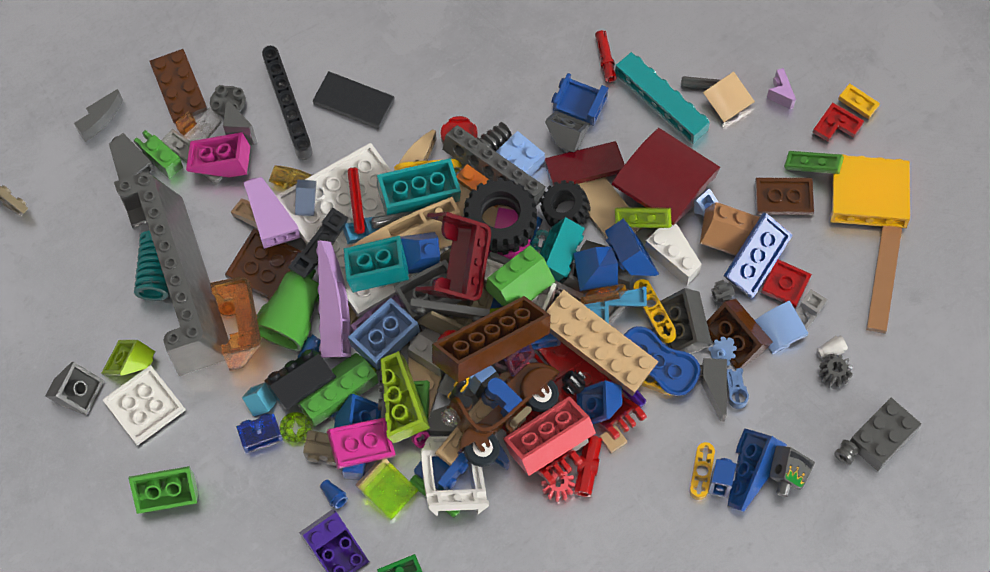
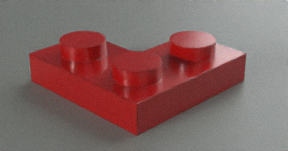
(835, 119)

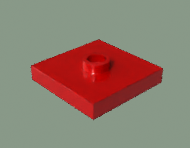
(786, 283)

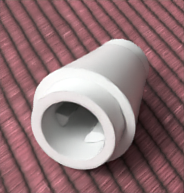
(835, 345)

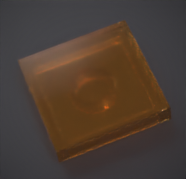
(603, 294)

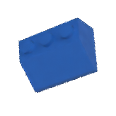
(630, 250)

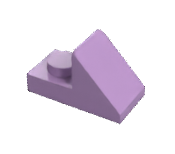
(782, 92)

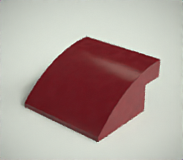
(666, 175)

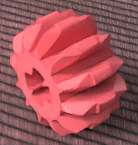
(562, 491)

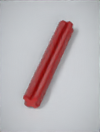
(356, 202)

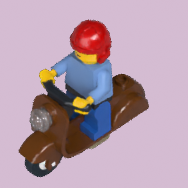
(527, 391)

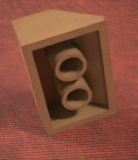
(726, 228)

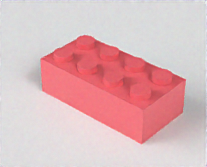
(549, 435)

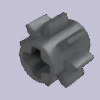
(722, 291)

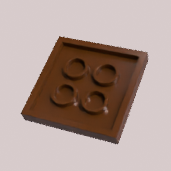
(262, 266)

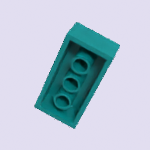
(418, 186)

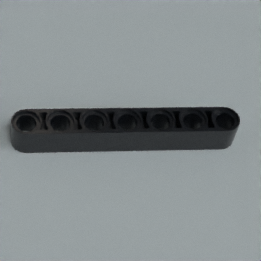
(287, 109)

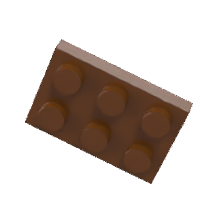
(784, 196)

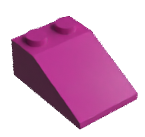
(219, 155)

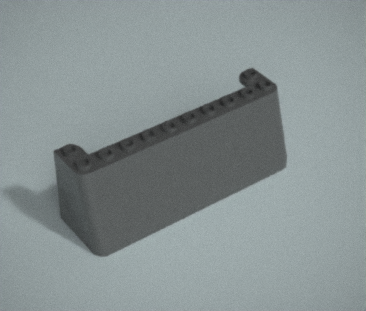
(201, 326)

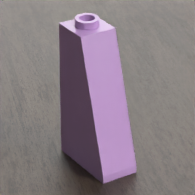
(271, 217)

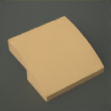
(728, 97)

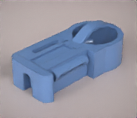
(735, 386)

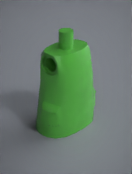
(289, 311)

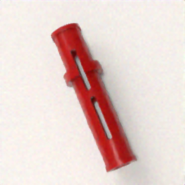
(607, 62)

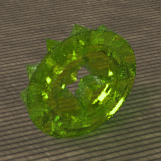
(289, 421)

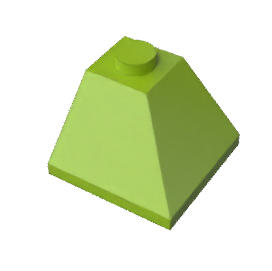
(128, 357)

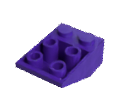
(333, 544)

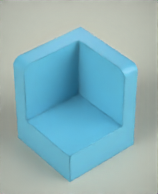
(259, 399)

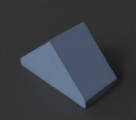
(305, 197)

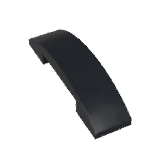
(329, 231)

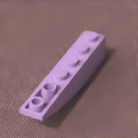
(333, 305)

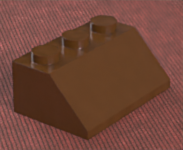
(736, 323)

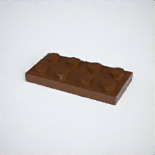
(178, 84)

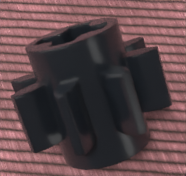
(573, 382)

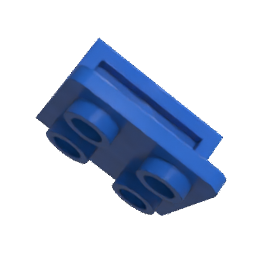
(445, 475)

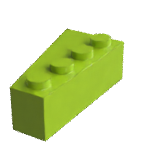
(403, 406)

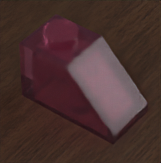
(519, 359)

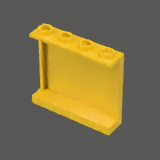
(872, 192)

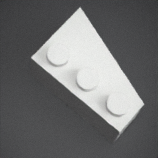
(674, 253)

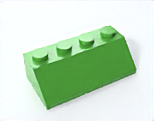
(352, 377)

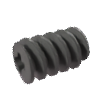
(496, 136)

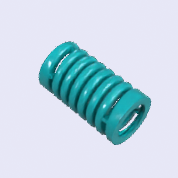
(149, 277)

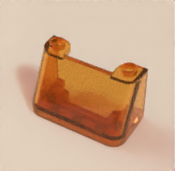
(236, 298)

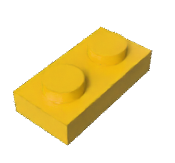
(859, 101)

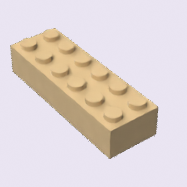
(599, 343)

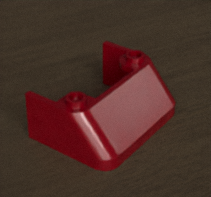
(466, 260)

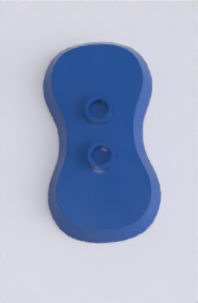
(675, 370)

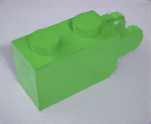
(159, 154)

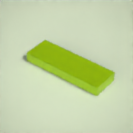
(644, 217)

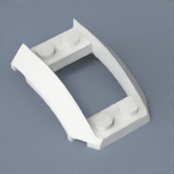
(451, 499)

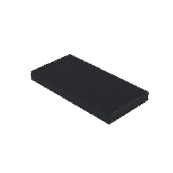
(353, 99)

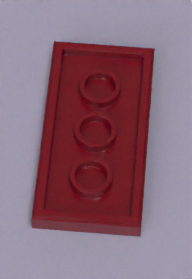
(585, 164)

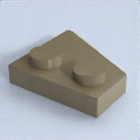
(16, 205)

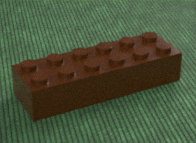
(490, 339)

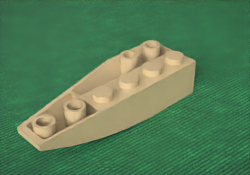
(416, 224)

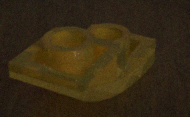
(286, 176)

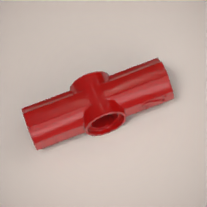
(589, 467)

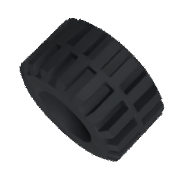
(560, 193)

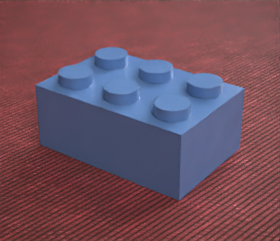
(383, 333)

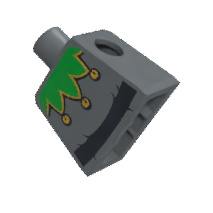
(790, 469)

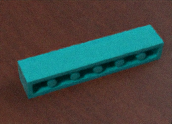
(662, 97)

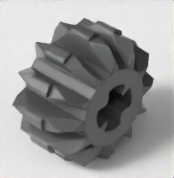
(836, 363)

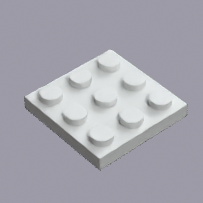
(143, 405)

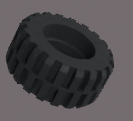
(510, 195)

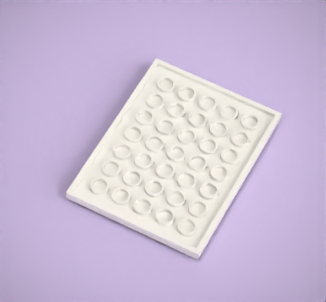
(334, 192)

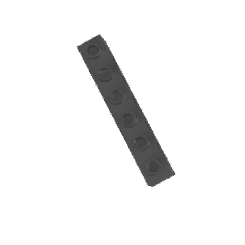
(488, 162)

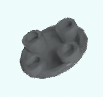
(224, 94)

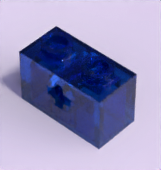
(269, 433)

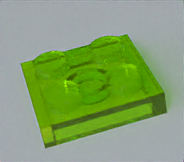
(390, 491)

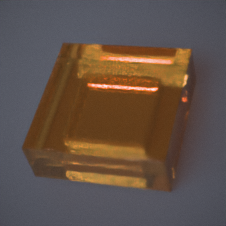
(185, 123)

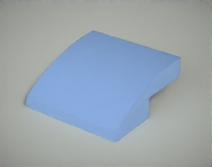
(782, 326)

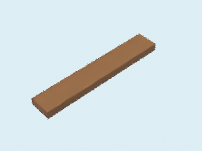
(884, 279)

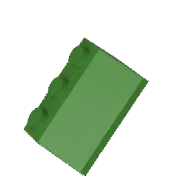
(521, 276)
(163, 489)

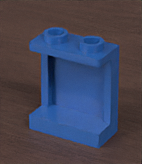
(579, 100)

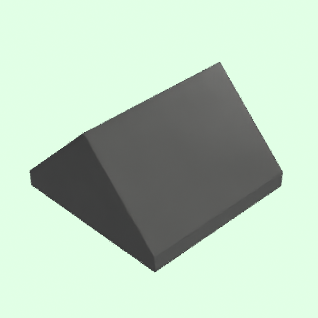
(235, 122)

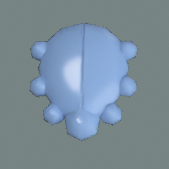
(723, 349)

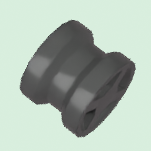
(847, 451)

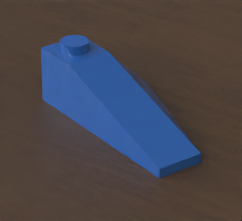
(752, 467)

